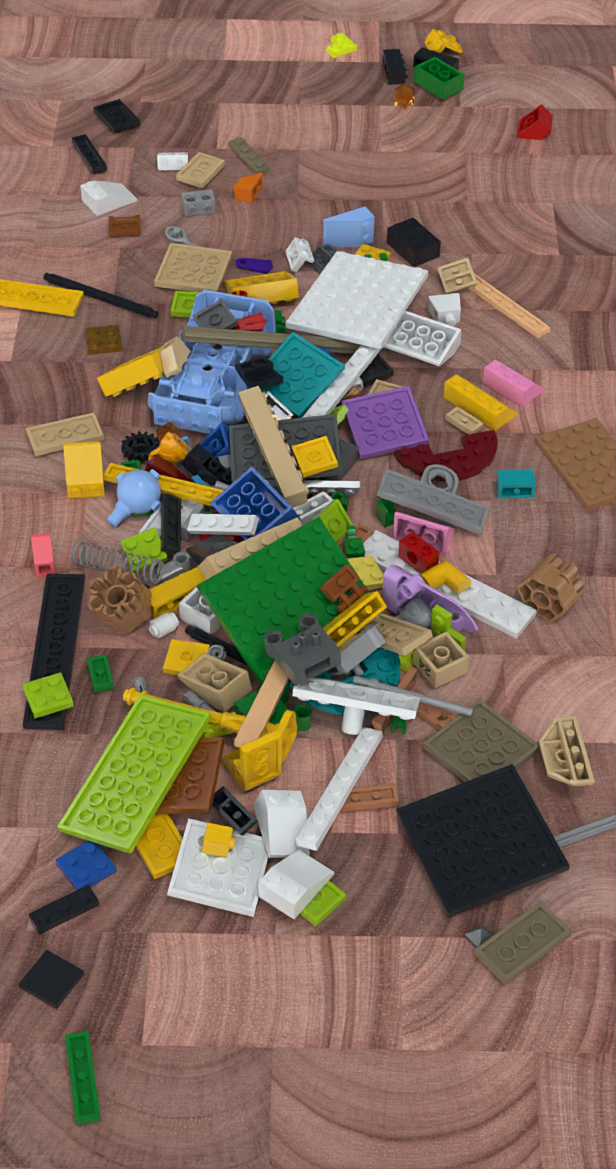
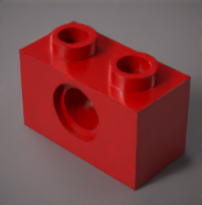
(418, 553)

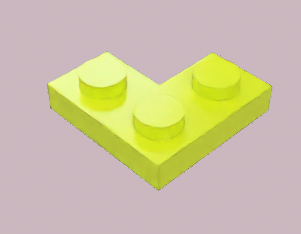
(341, 45)

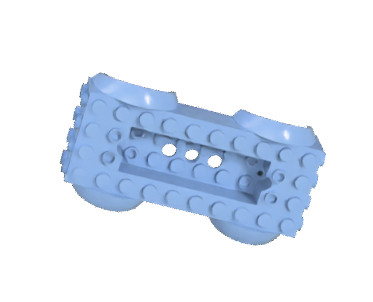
(203, 398)

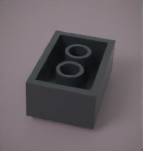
(413, 242)

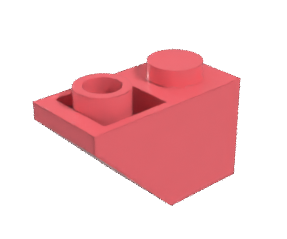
(42, 554)

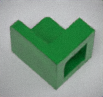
(385, 512)

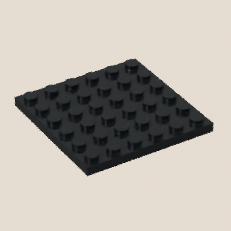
(481, 840)

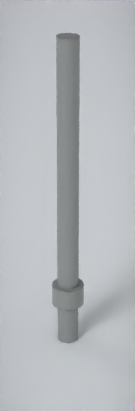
(374, 683)

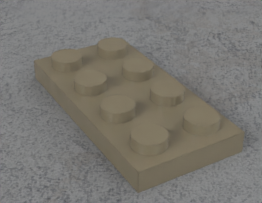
(522, 943)

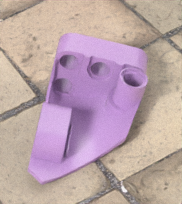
(403, 586)

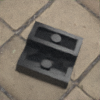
(259, 373)

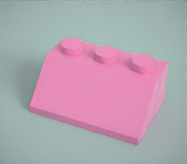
(510, 383)
(433, 533)

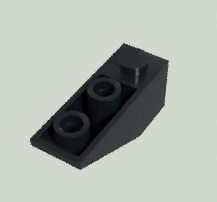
(204, 465)

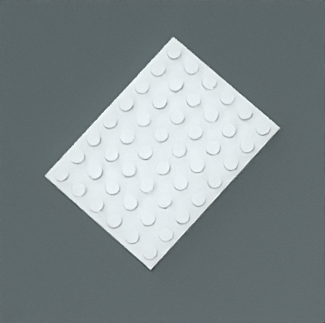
(357, 299)

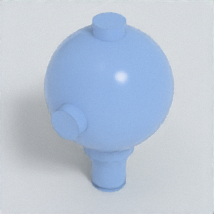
(136, 493)

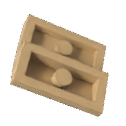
(457, 275)

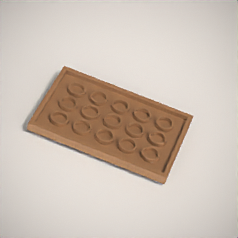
(584, 460)

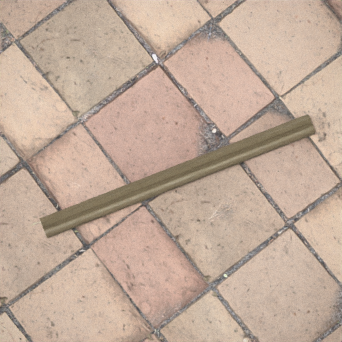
(259, 339)

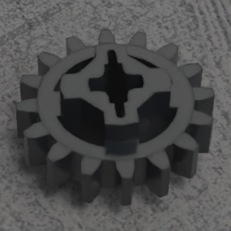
(140, 446)

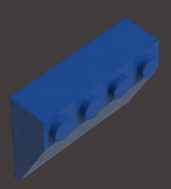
(254, 496)

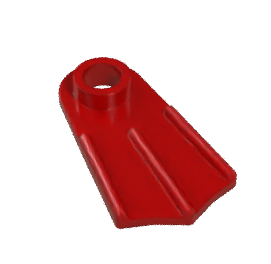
(251, 323)

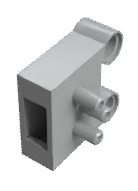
(356, 650)

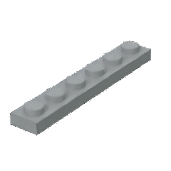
(315, 487)

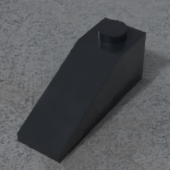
(233, 811)

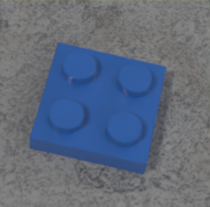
(86, 865)

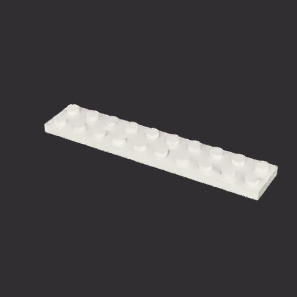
(478, 600)

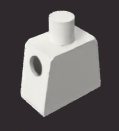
(445, 308)

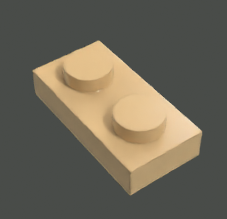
(464, 421)

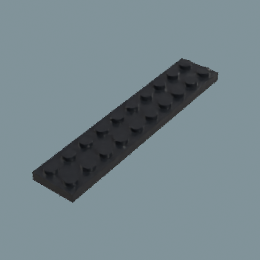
(56, 640)

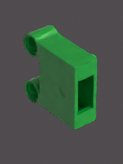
(302, 711)

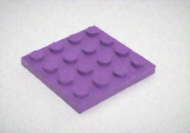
(385, 422)

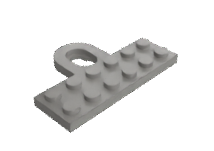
(434, 501)

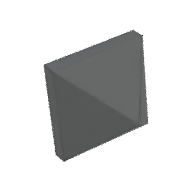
(479, 935)

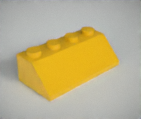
(477, 402)

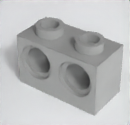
(198, 202)

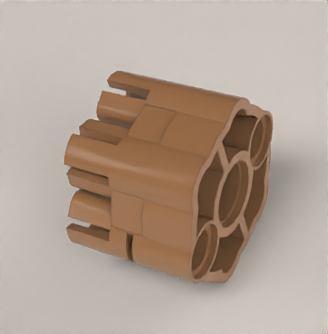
(551, 588)
(121, 600)

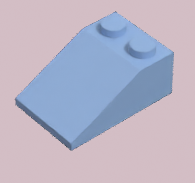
(349, 229)

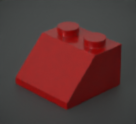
(535, 124)

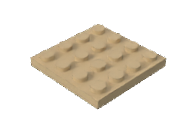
(193, 268)

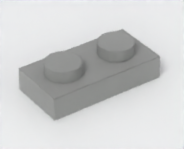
(186, 536)

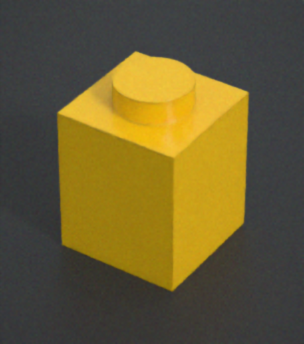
(218, 840)

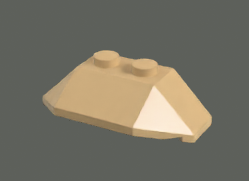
(565, 753)

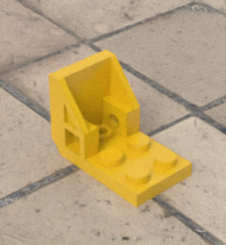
(255, 761)

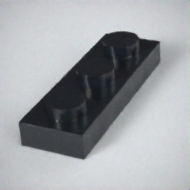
(63, 909)

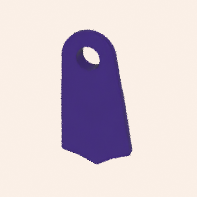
(256, 265)

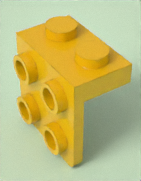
(438, 40)

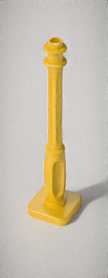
(233, 722)

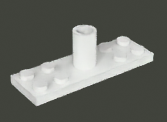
(357, 700)

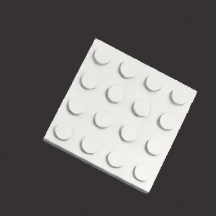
(219, 880)

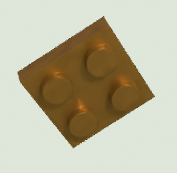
(103, 339)

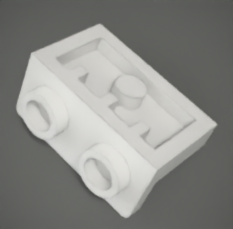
(172, 160)
(298, 253)

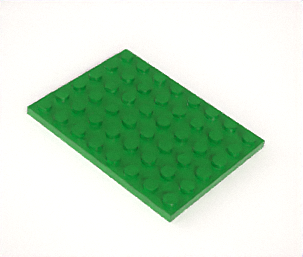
(275, 590)

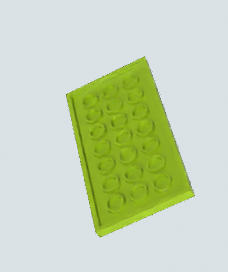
(134, 773)

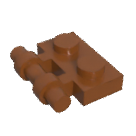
(341, 582)

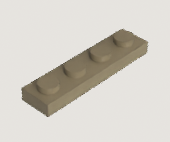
(248, 156)

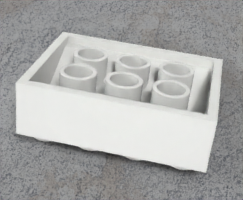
(424, 339)

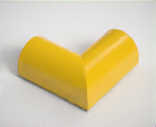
(446, 574)

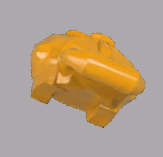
(171, 449)

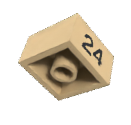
(441, 660)

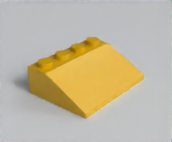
(268, 287)
(132, 372)

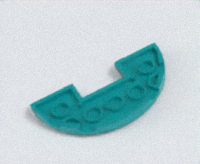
(380, 665)

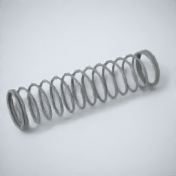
(84, 555)

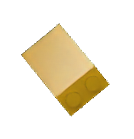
(84, 469)

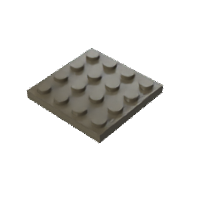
(480, 743)

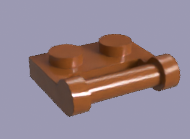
(124, 226)

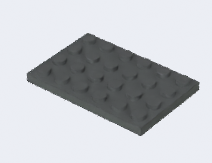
(247, 453)

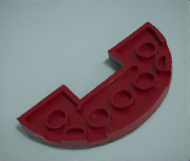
(466, 463)

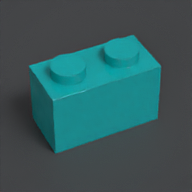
(515, 483)

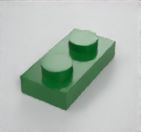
(100, 673)

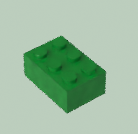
(439, 78)

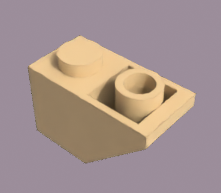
(173, 356)

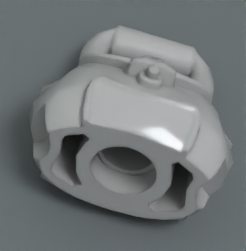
(416, 613)

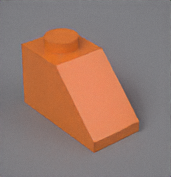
(248, 187)

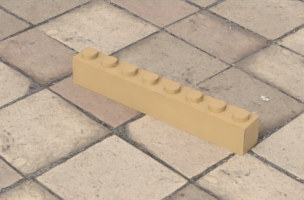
(273, 447)

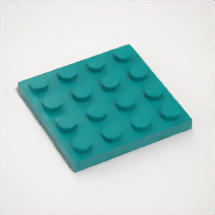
(305, 374)

